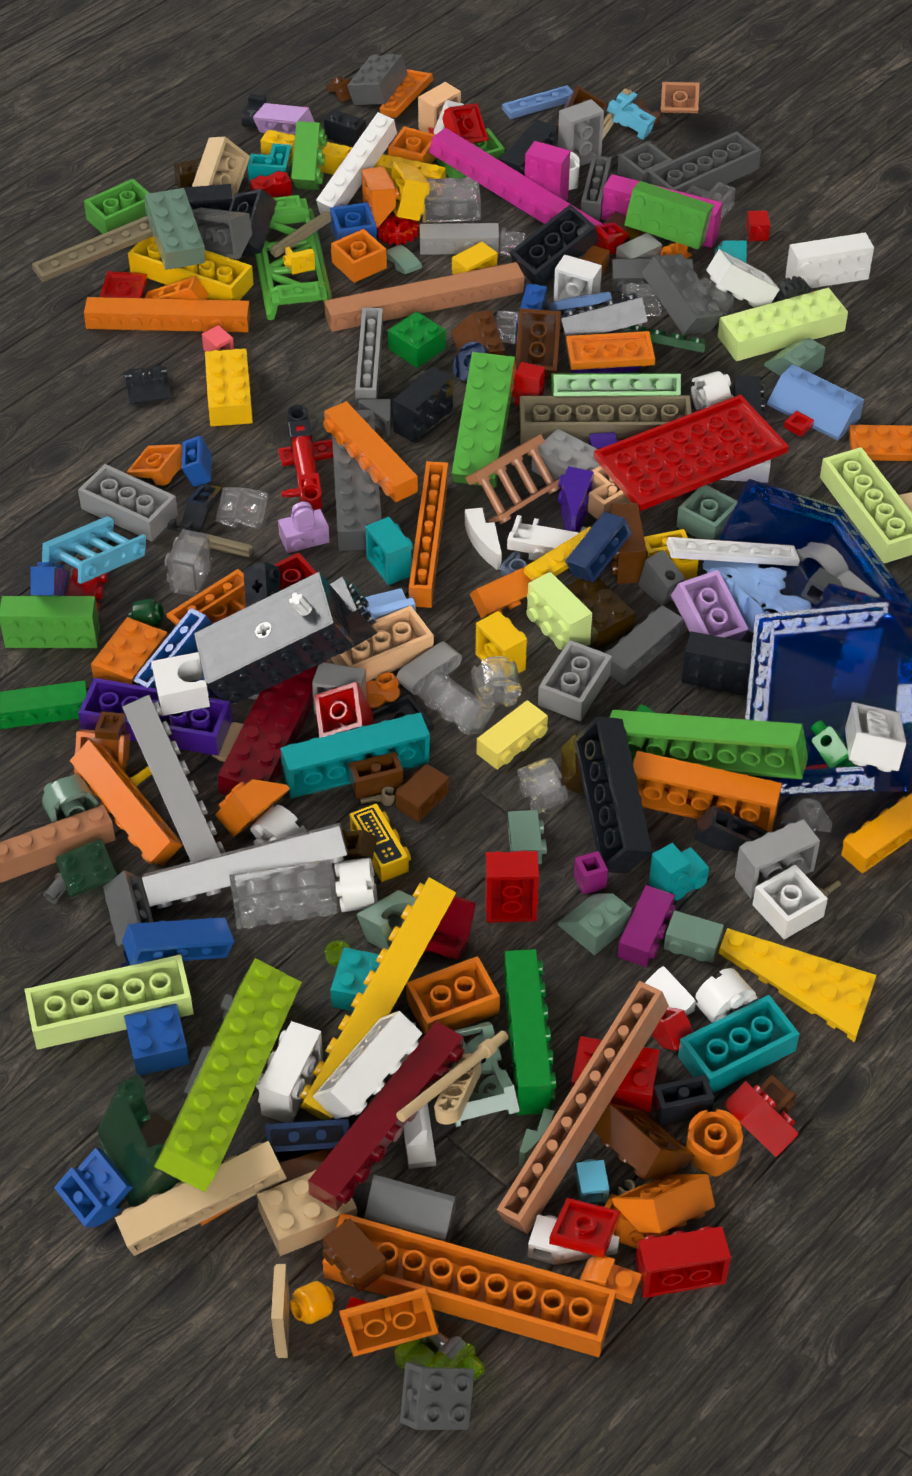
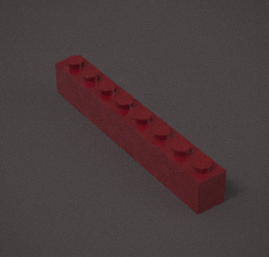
(378, 1124)

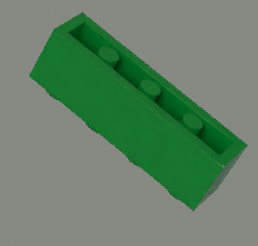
(41, 704)

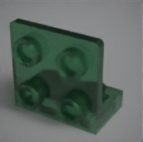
(86, 867)

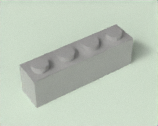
(457, 237)

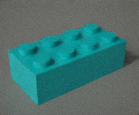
(739, 1044)

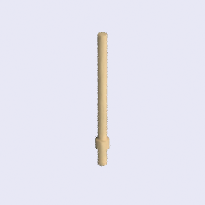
(485, 1050)

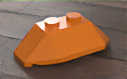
(216, 601)

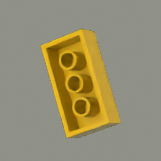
(228, 387)

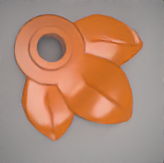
(382, 689)

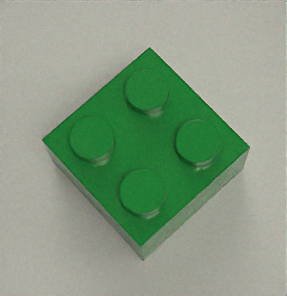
(416, 339)

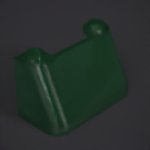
(126, 1146)

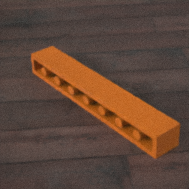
(166, 314)
(428, 534)

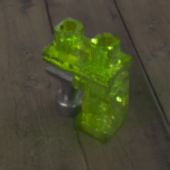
(451, 1354)

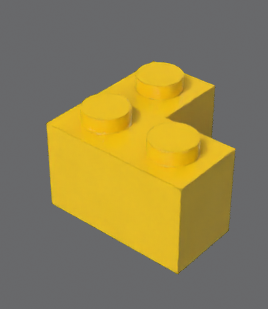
(657, 543)

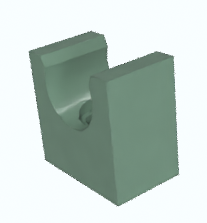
(374, 918)

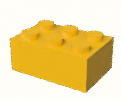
(411, 189)

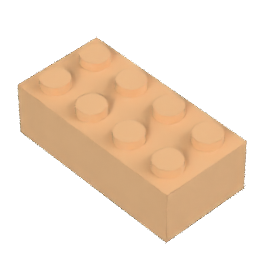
(399, 640)

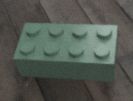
(174, 228)

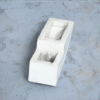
(483, 536)

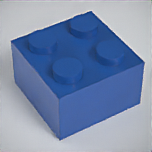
(352, 218)
(156, 1039)

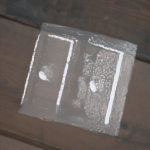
(241, 506)

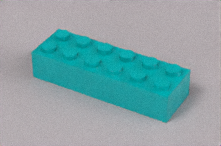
(325, 760)

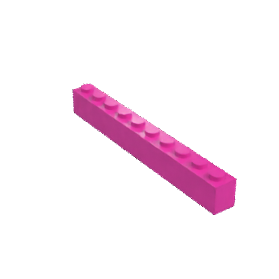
(498, 177)

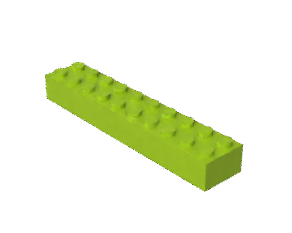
(228, 1076)

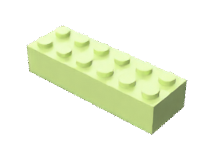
(782, 323)
(870, 503)
(99, 1001)

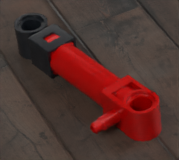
(301, 444)

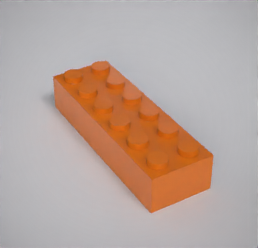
(735, 793)

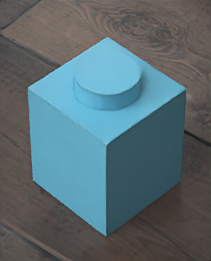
(592, 1181)

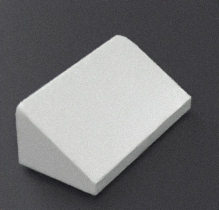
(673, 991)
(417, 1131)

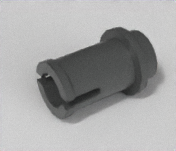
(55, 890)

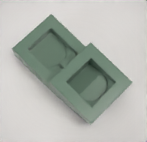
(404, 259)
(532, 1137)

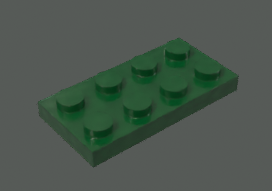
(674, 340)

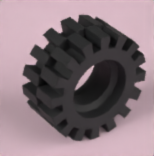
(792, 286)

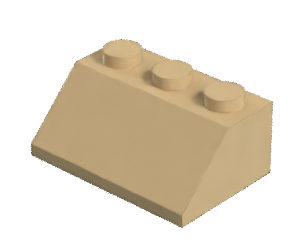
(222, 164)

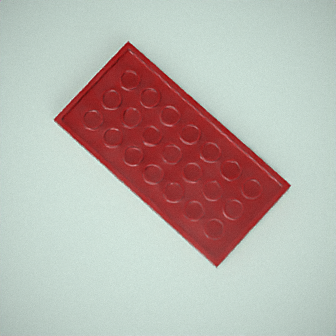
(690, 452)

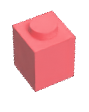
(217, 340)

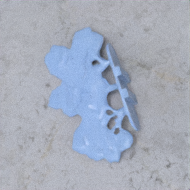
(752, 582)

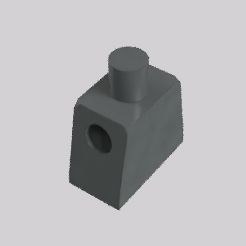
(660, 578)

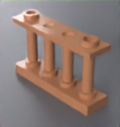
(498, 467)

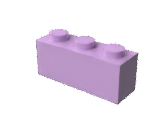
(281, 118)

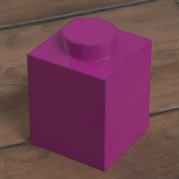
(590, 872)

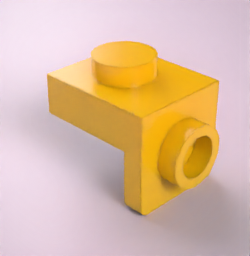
(299, 261)

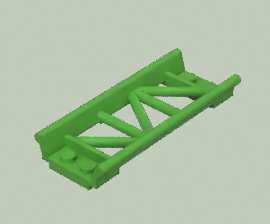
(289, 211)

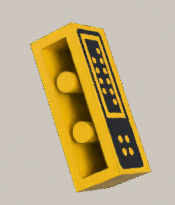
(389, 856)

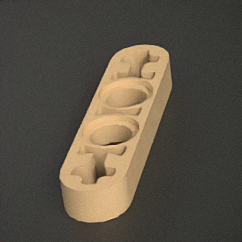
(455, 1097)

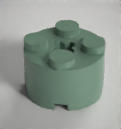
(67, 798)

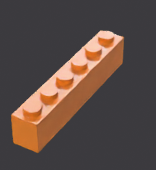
(370, 451)
(126, 803)

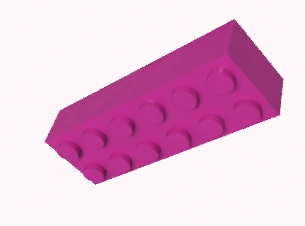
(618, 194)

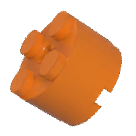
(714, 1141)

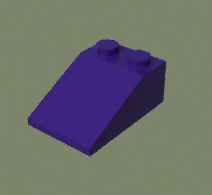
(575, 497)

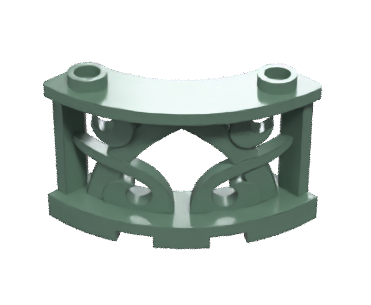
(503, 1095)

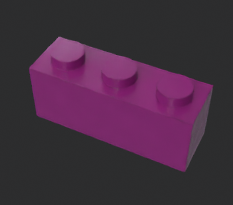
(646, 926)

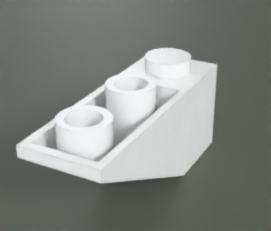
(541, 1249)

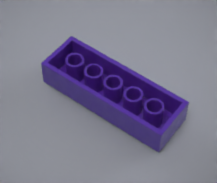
(193, 730)

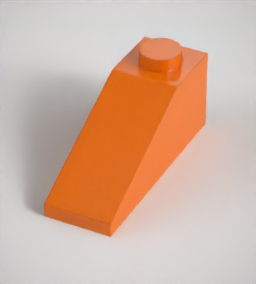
(185, 289)

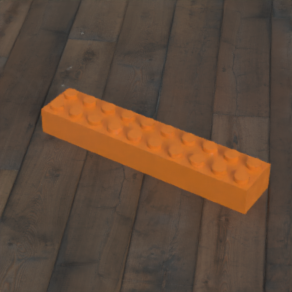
(489, 1288)

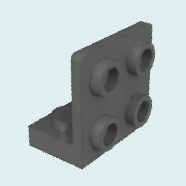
(436, 1397)

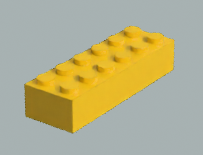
(219, 275)

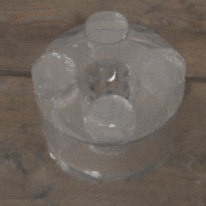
(496, 681)
(542, 785)

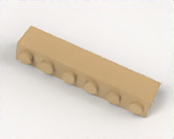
(187, 1206)

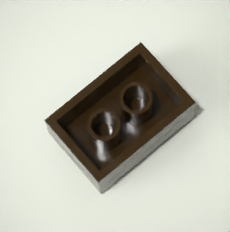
(610, 614)

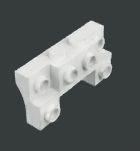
(536, 539)

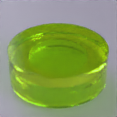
(334, 951)

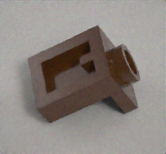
(110, 726)

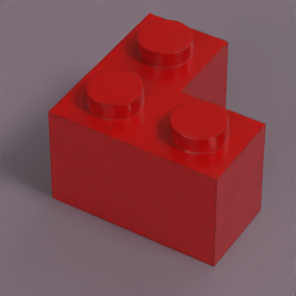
(757, 1114)

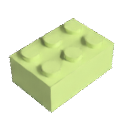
(558, 612)

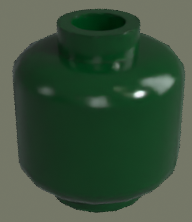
(147, 612)

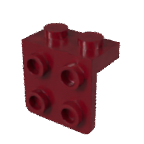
(454, 929)

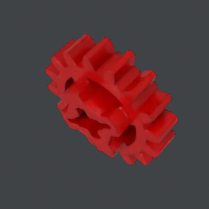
(398, 230)

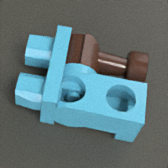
(632, 112)

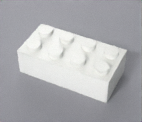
(831, 260)
(875, 737)
(368, 1065)

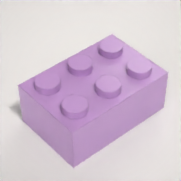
(709, 607)

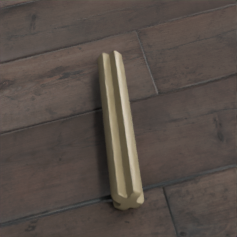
(301, 233)

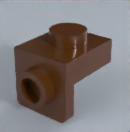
(340, 87)
(779, 1094)

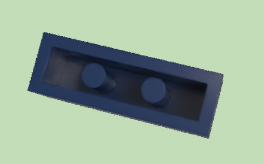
(598, 546)
(306, 1134)

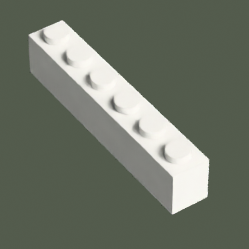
(362, 156)

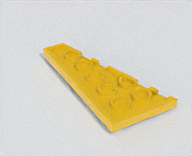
(811, 982)

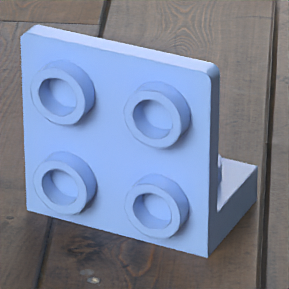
(388, 603)

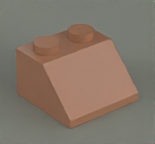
(680, 97)

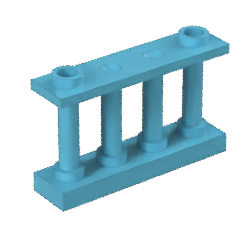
(89, 536)

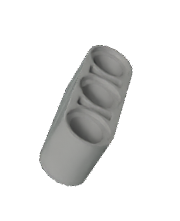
(439, 658)

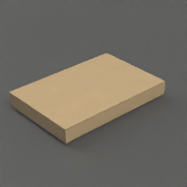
(280, 1310)

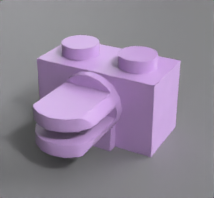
(304, 528)

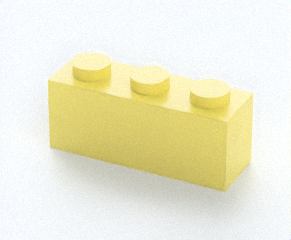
(512, 735)

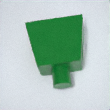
(831, 746)

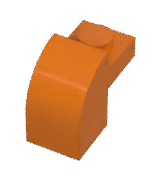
(607, 1274)

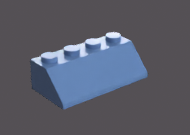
(818, 399)

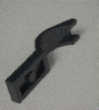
(197, 509)

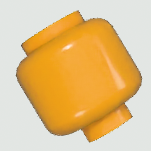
(312, 1302)

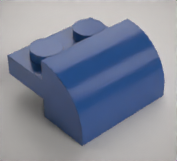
(94, 1189)

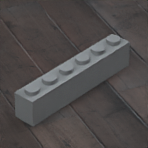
(369, 354)

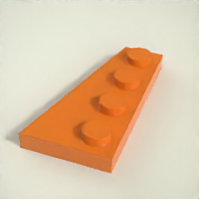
(406, 93)

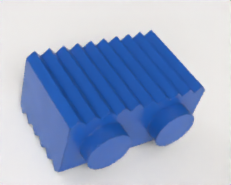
(196, 461)

